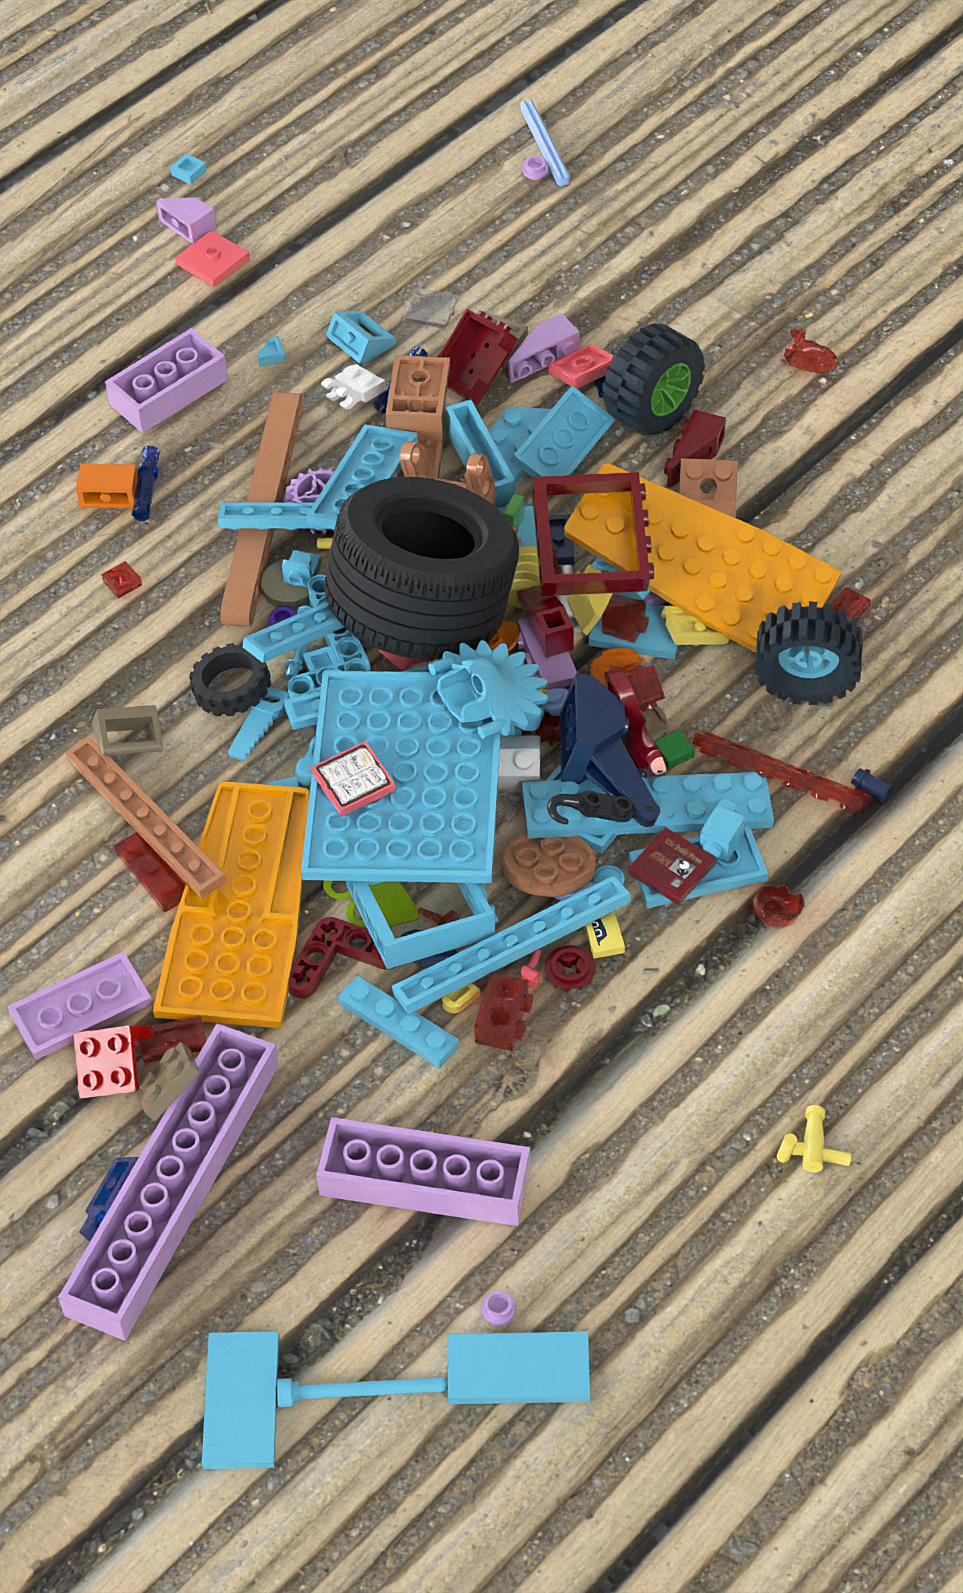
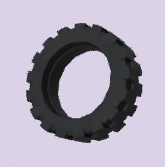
(234, 700)

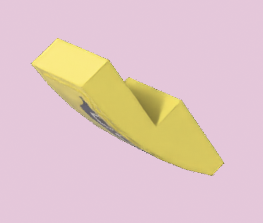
(605, 936)

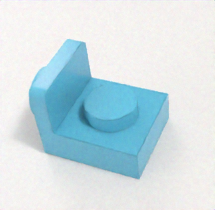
(300, 568)

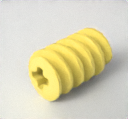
(525, 575)

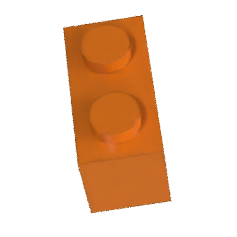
(107, 485)

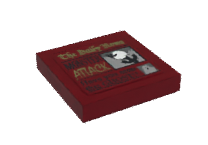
(672, 866)

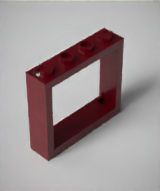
(591, 582)

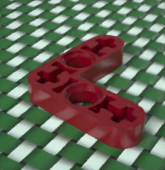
(336, 944)

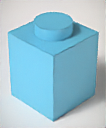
(722, 833)

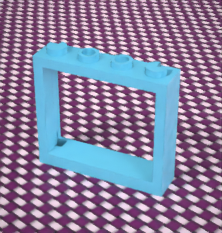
(430, 941)

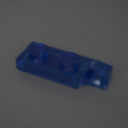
(106, 1194)

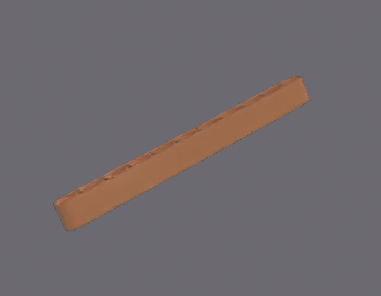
(266, 487)

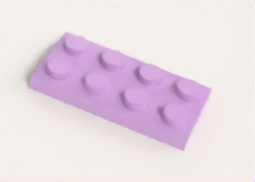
(79, 1005)

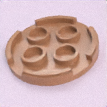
(548, 865)

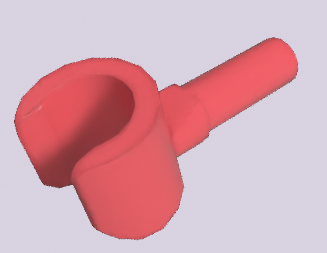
(528, 971)

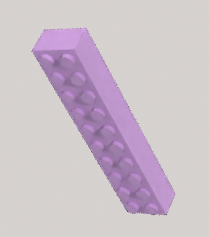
(169, 1183)

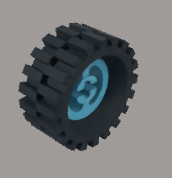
(785, 659)

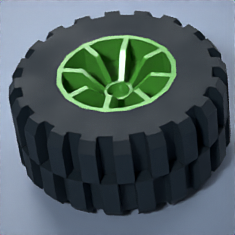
(653, 379)

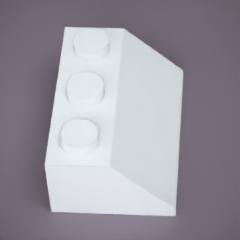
(518, 762)

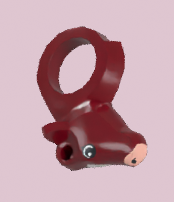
(640, 746)

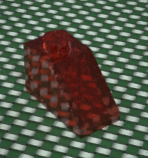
(644, 684)

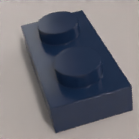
(565, 546)

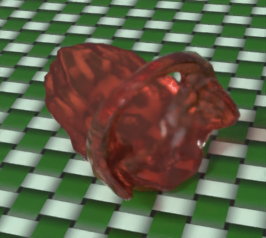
(808, 354)

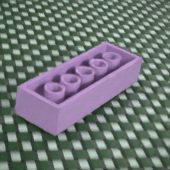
(424, 1171)

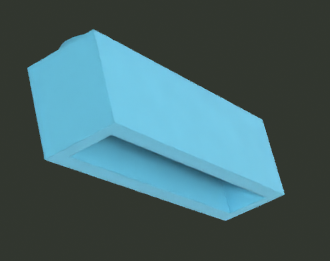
(471, 436)

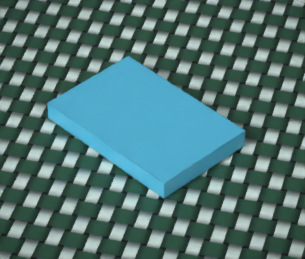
(653, 642)

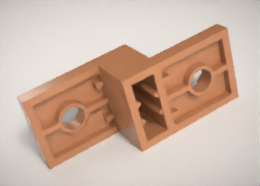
(420, 405)
(718, 472)

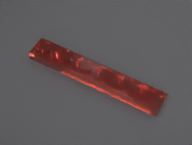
(793, 776)

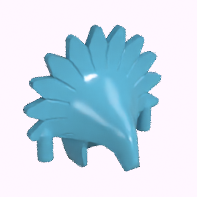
(488, 686)

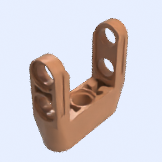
(477, 474)

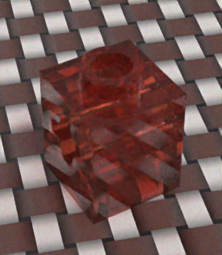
(624, 618)

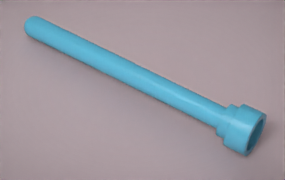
(291, 1392)

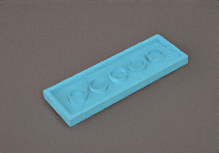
(369, 459)

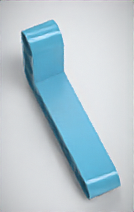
(344, 645)

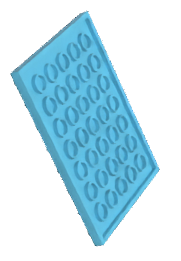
(445, 779)

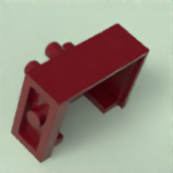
(476, 354)

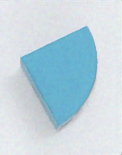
(271, 352)

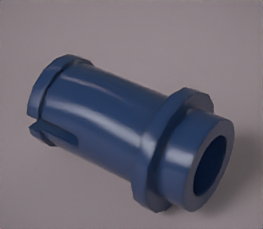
(870, 784)

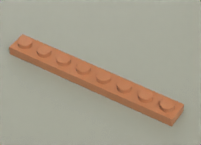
(146, 818)

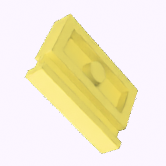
(688, 630)

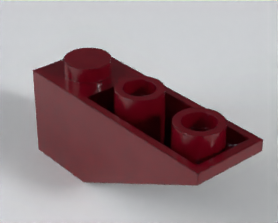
(699, 440)
(548, 621)

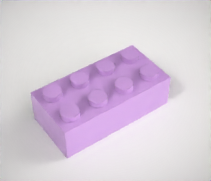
(166, 380)

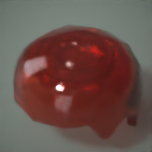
(777, 906)

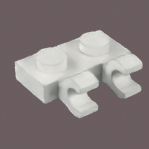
(356, 384)

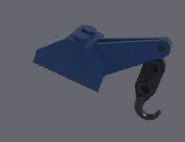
(593, 750)

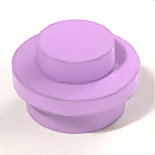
(535, 168)
(498, 1308)

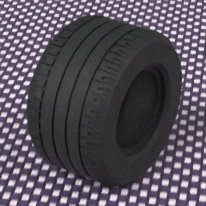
(420, 567)

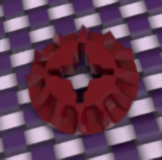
(570, 956)

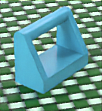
(356, 341)

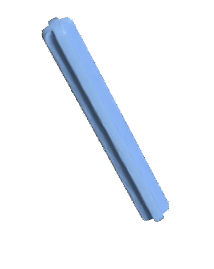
(545, 143)

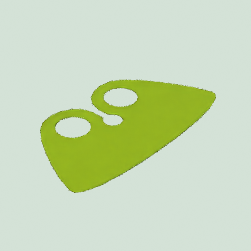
(390, 897)

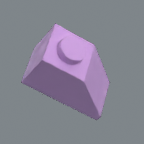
(187, 217)

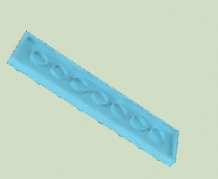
(682, 800)

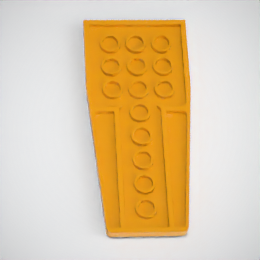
(702, 558)
(238, 944)

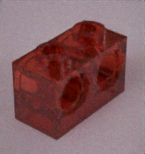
(498, 1011)

